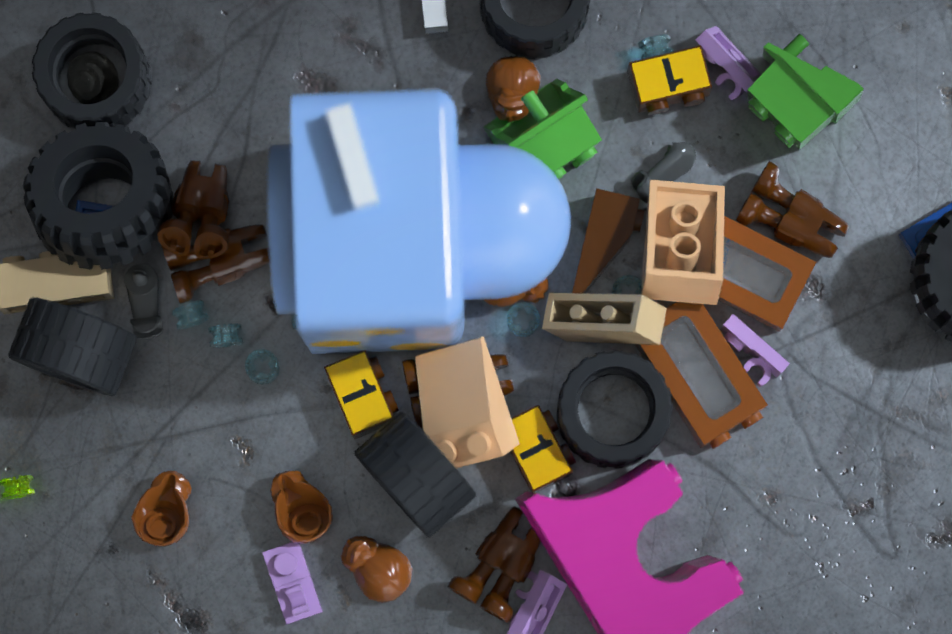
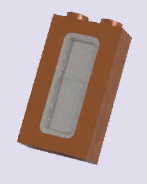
(761, 275)
(703, 375)

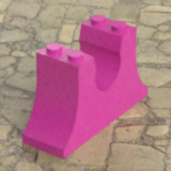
(596, 553)

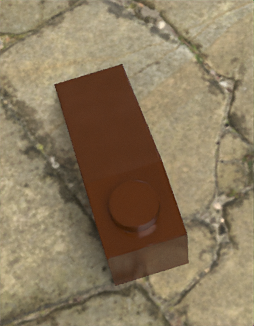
(608, 232)

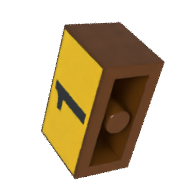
(669, 80)
(360, 393)
(539, 453)

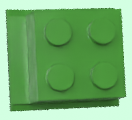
(798, 95)
(552, 130)

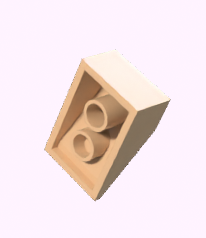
(684, 242)
(464, 403)

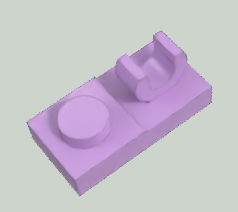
(721, 50)
(765, 357)
(292, 582)
(538, 605)

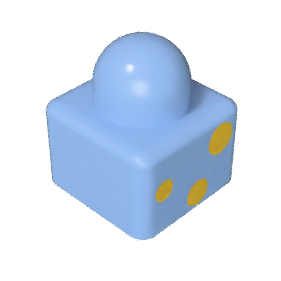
(445, 229)

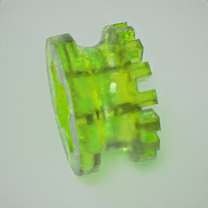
(17, 487)

